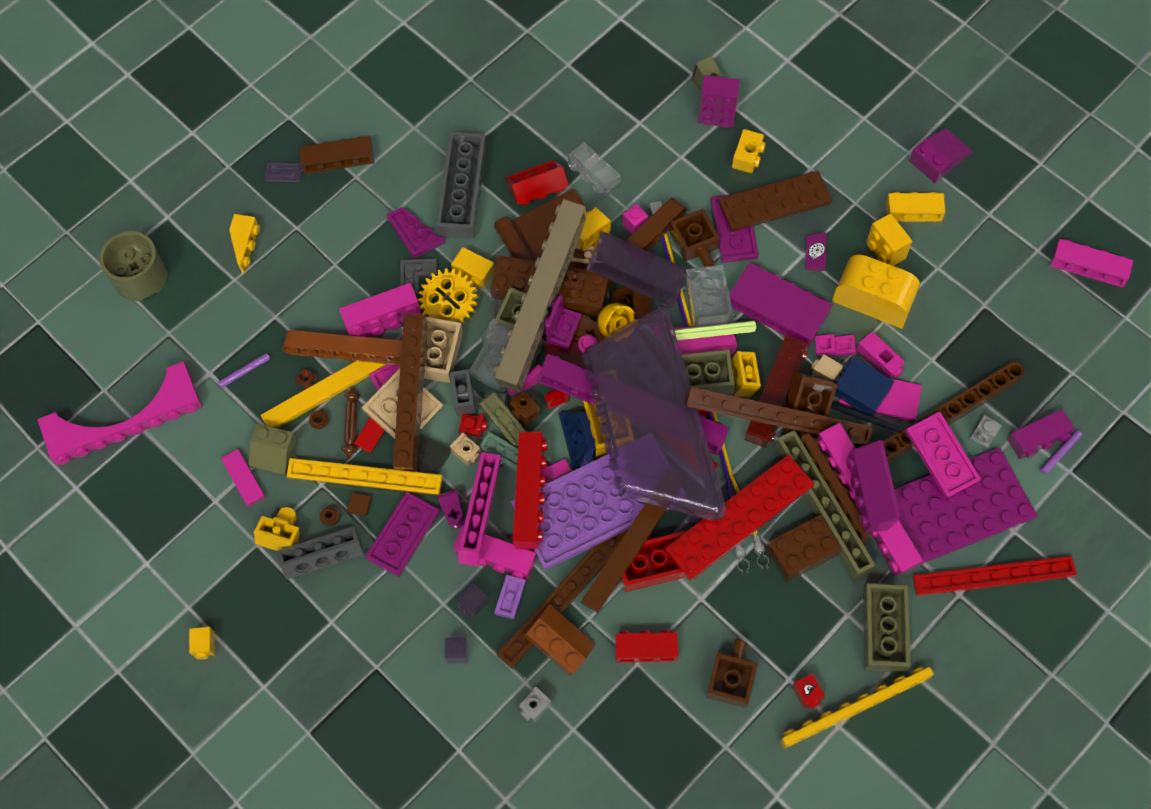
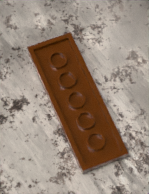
(774, 201)
(832, 479)

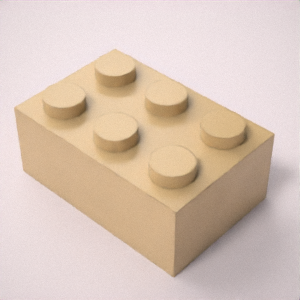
(442, 348)

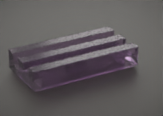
(283, 175)

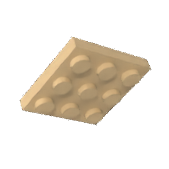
(383, 405)

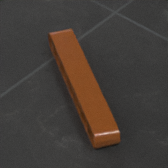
(343, 347)

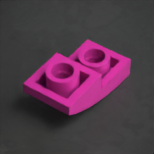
(530, 380)

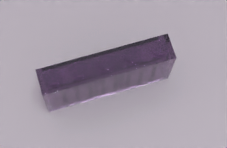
(636, 269)

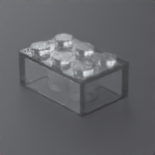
(708, 296)

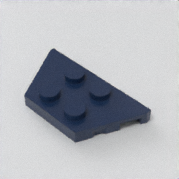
(577, 437)

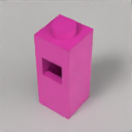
(880, 356)

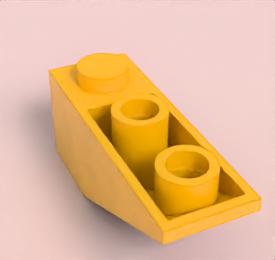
(243, 235)

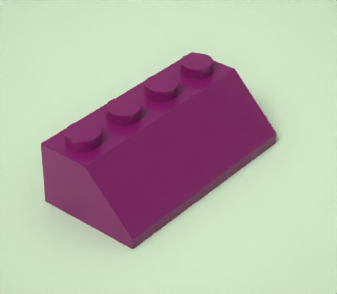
(873, 487)

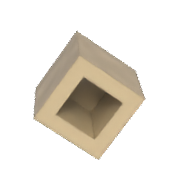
(826, 368)

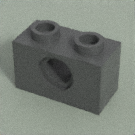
(462, 392)

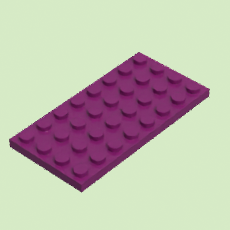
(974, 514)

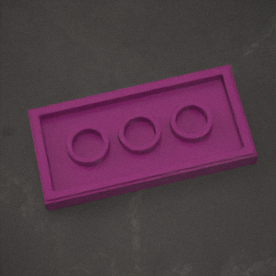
(733, 245)
(402, 534)

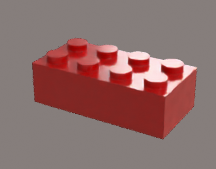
(652, 565)

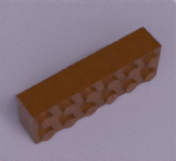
(516, 274)

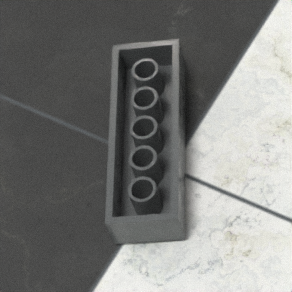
(461, 185)

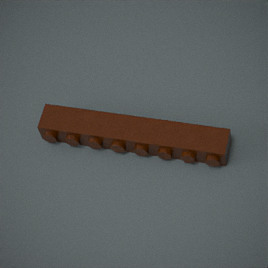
(410, 393)

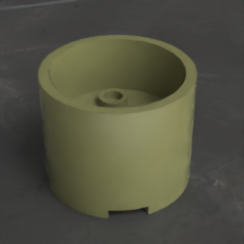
(133, 265)

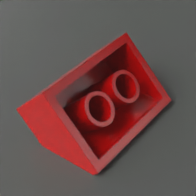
(537, 182)

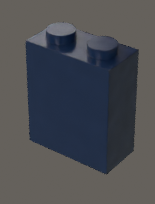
(862, 386)

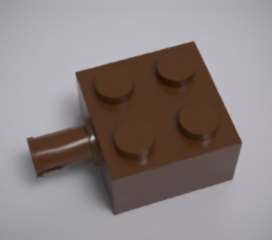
(695, 237)
(732, 677)

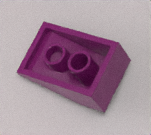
(939, 155)

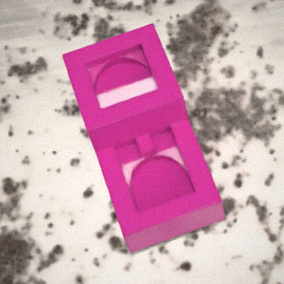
(835, 346)

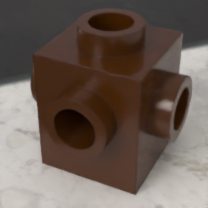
(525, 408)

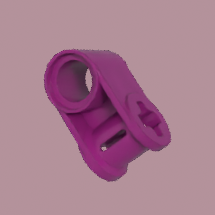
(451, 506)

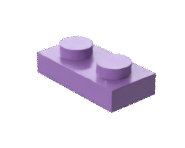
(510, 597)

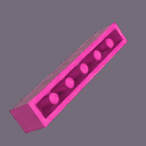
(479, 509)

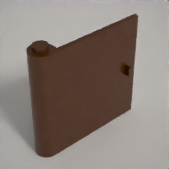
(527, 232)

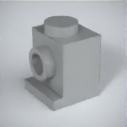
(985, 431)
(542, 701)

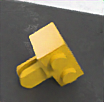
(277, 532)

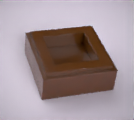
(359, 504)

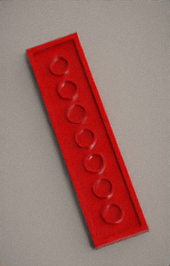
(744, 515)

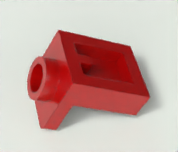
(555, 398)
(473, 425)

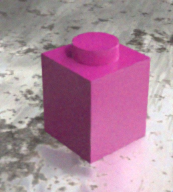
(634, 218)

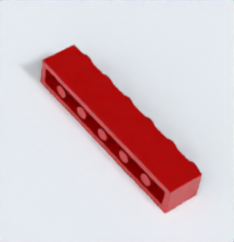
(529, 489)

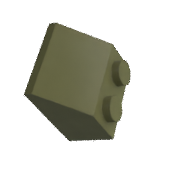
(271, 449)

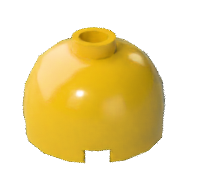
(614, 317)

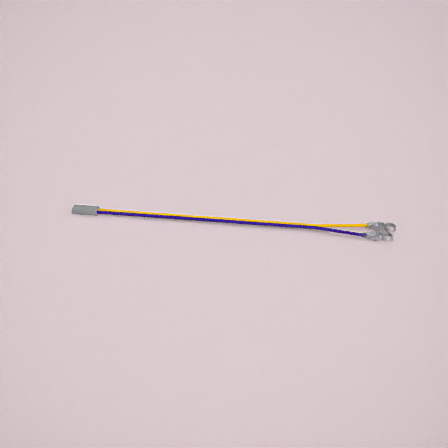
(739, 550)

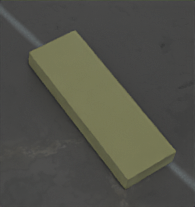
(502, 418)

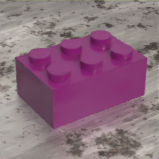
(718, 101)

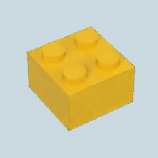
(889, 240)

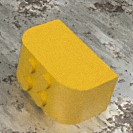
(877, 290)

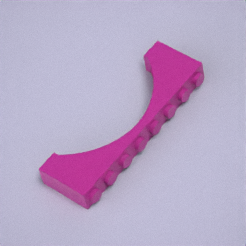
(71, 441)

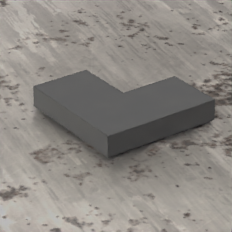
(414, 269)

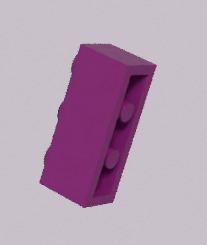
(1041, 434)

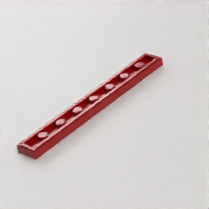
(994, 576)

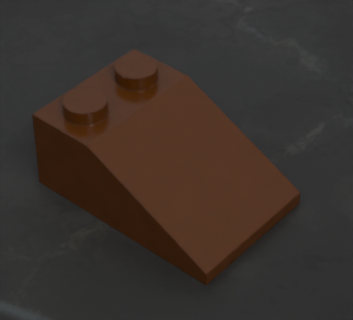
(810, 395)

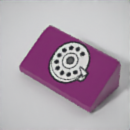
(816, 252)

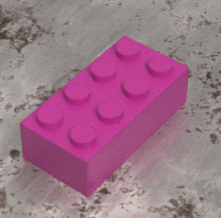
(380, 312)

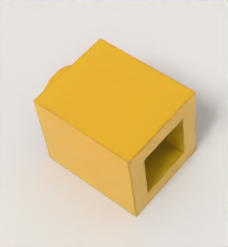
(202, 642)

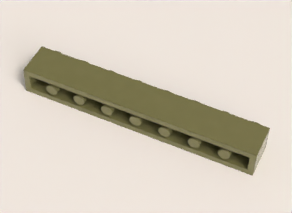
(825, 504)

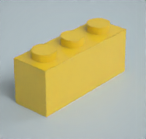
(916, 206)

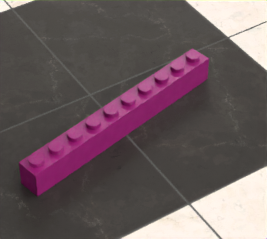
(573, 381)

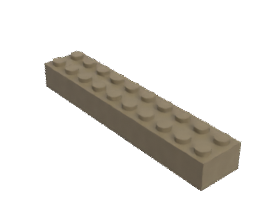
(542, 291)

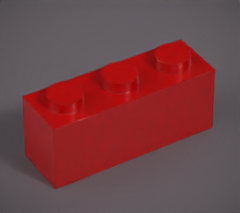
(646, 646)

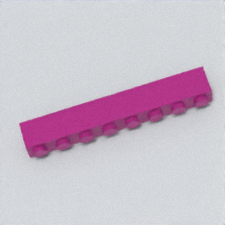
(894, 541)

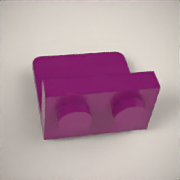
(561, 324)

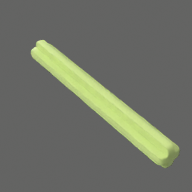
(715, 330)

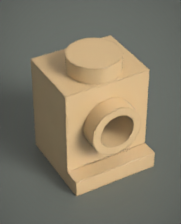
(467, 457)

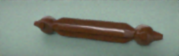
(350, 423)

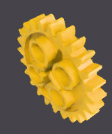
(459, 286)

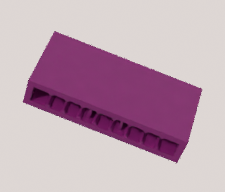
(779, 304)

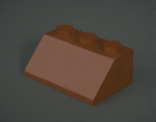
(559, 640)

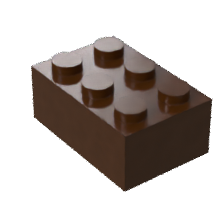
(803, 548)

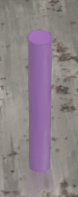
(244, 370)
(1061, 452)

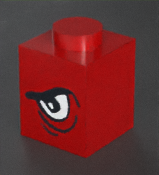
(808, 692)

